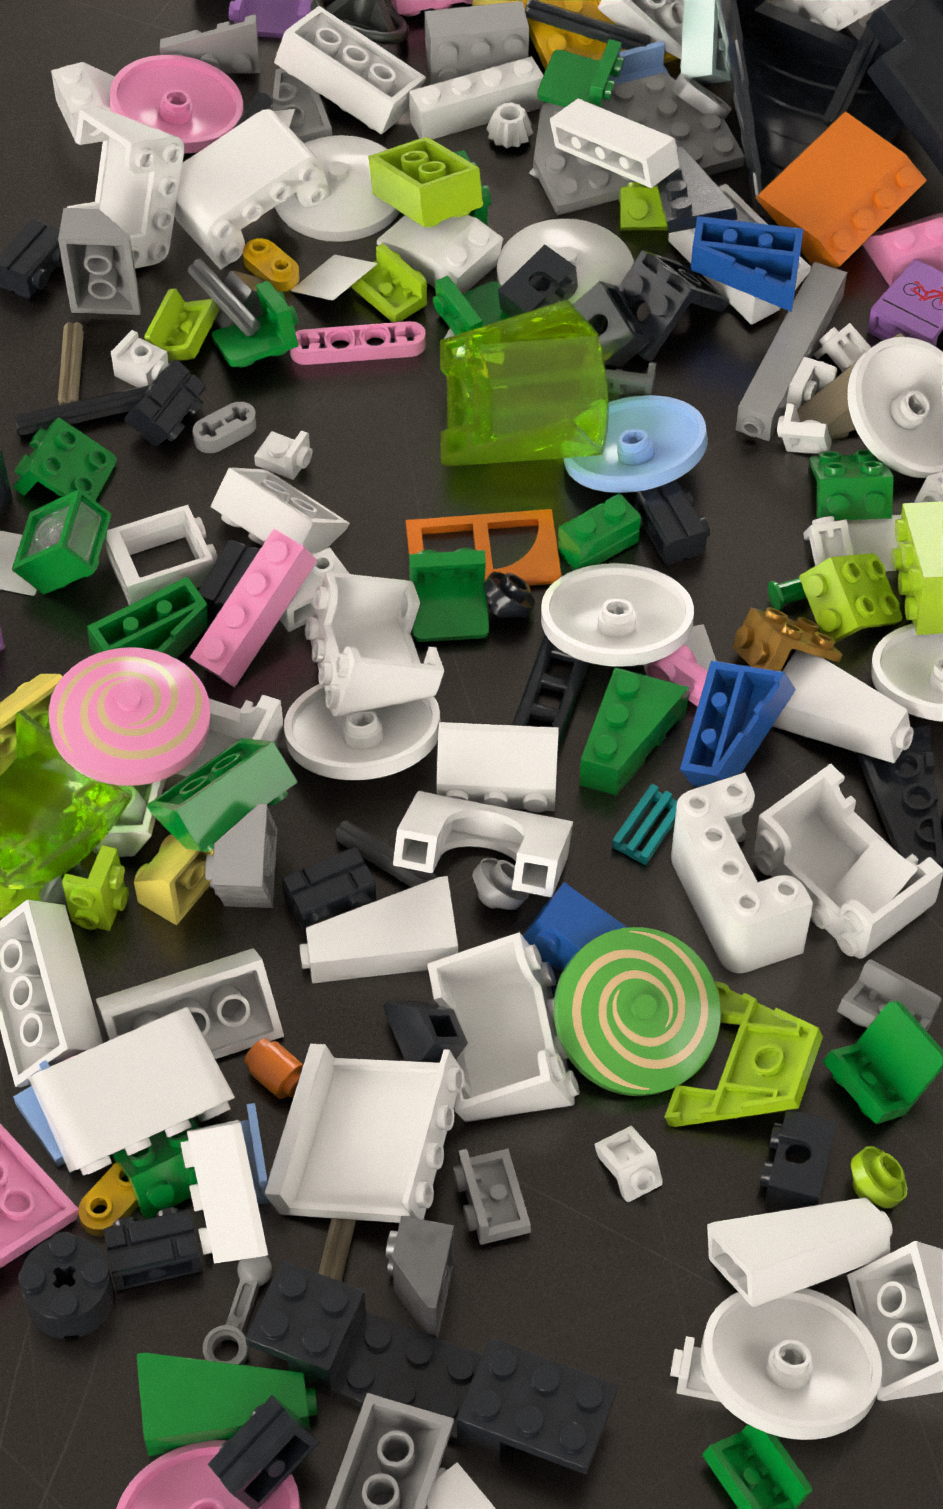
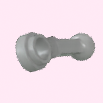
(252, 1275)

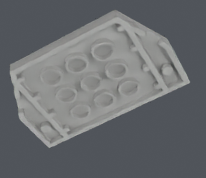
(579, 184)

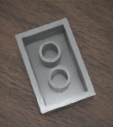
(474, 39)

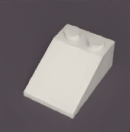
(656, 18)
(456, 248)

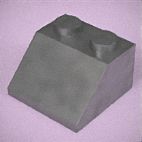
(422, 1269)

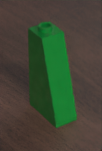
(209, 1400)

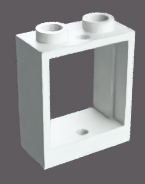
(153, 532)

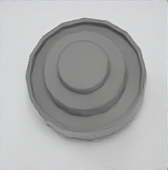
(495, 884)

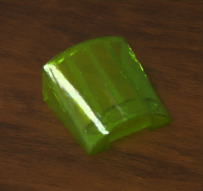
(525, 389)
(49, 811)

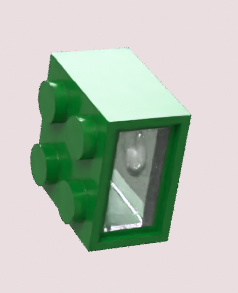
(62, 542)

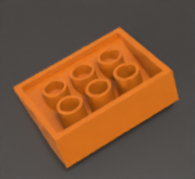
(841, 190)

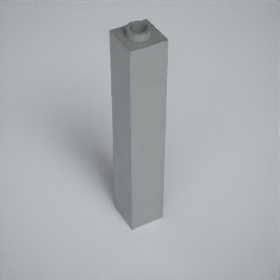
(795, 339)

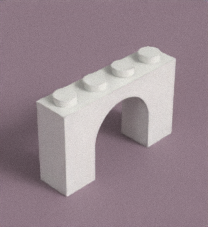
(444, 823)

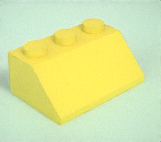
(33, 699)
(172, 880)

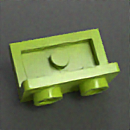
(640, 208)
(393, 286)
(181, 325)
(97, 899)

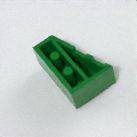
(160, 622)
(627, 728)

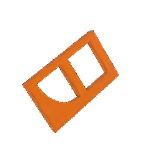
(537, 567)

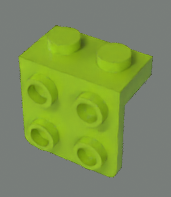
(850, 595)

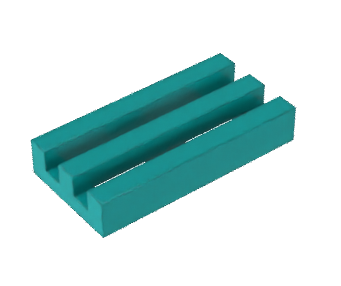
(663, 800)

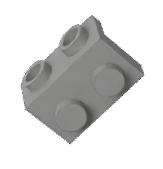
(881, 985)
(493, 1196)

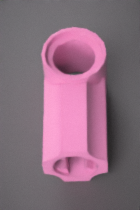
(680, 669)

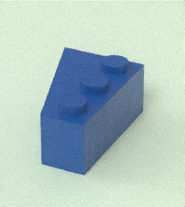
(749, 257)
(732, 720)
(567, 925)

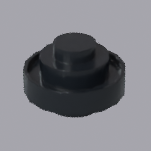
(508, 595)

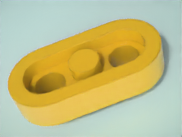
(266, 260)
(111, 1193)

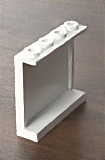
(364, 1137)

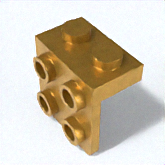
(769, 637)

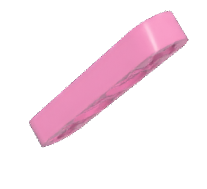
(358, 348)

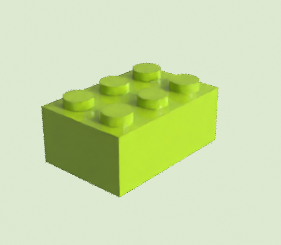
(426, 181)
(921, 564)

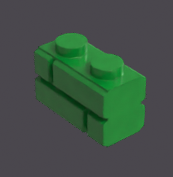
(599, 533)

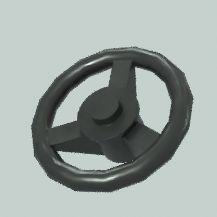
(368, 16)

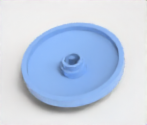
(645, 445)

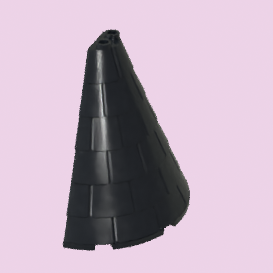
(783, 83)

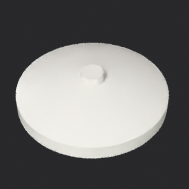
(351, 208)
(589, 247)
(899, 404)
(617, 614)
(911, 671)
(362, 742)
(792, 1364)

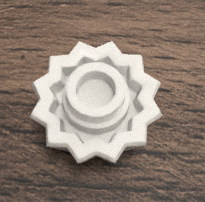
(509, 125)

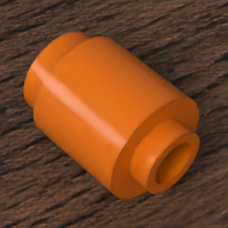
(274, 1067)

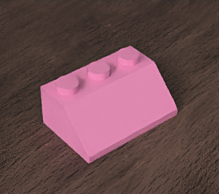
(898, 246)

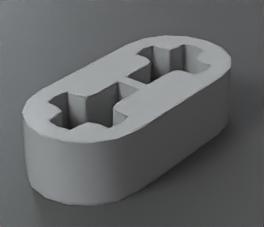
(700, 97)
(224, 427)

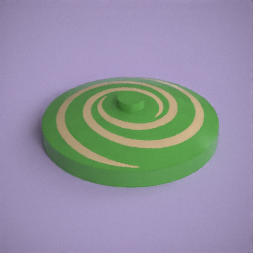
(637, 1011)

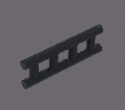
(540, 679)

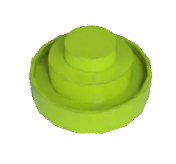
(878, 1177)

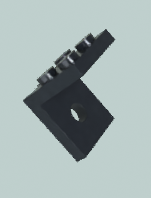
(668, 291)

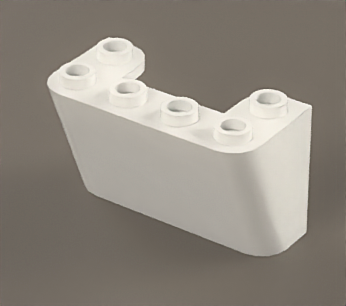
(135, 179)
(366, 644)
(510, 1029)
(131, 1091)

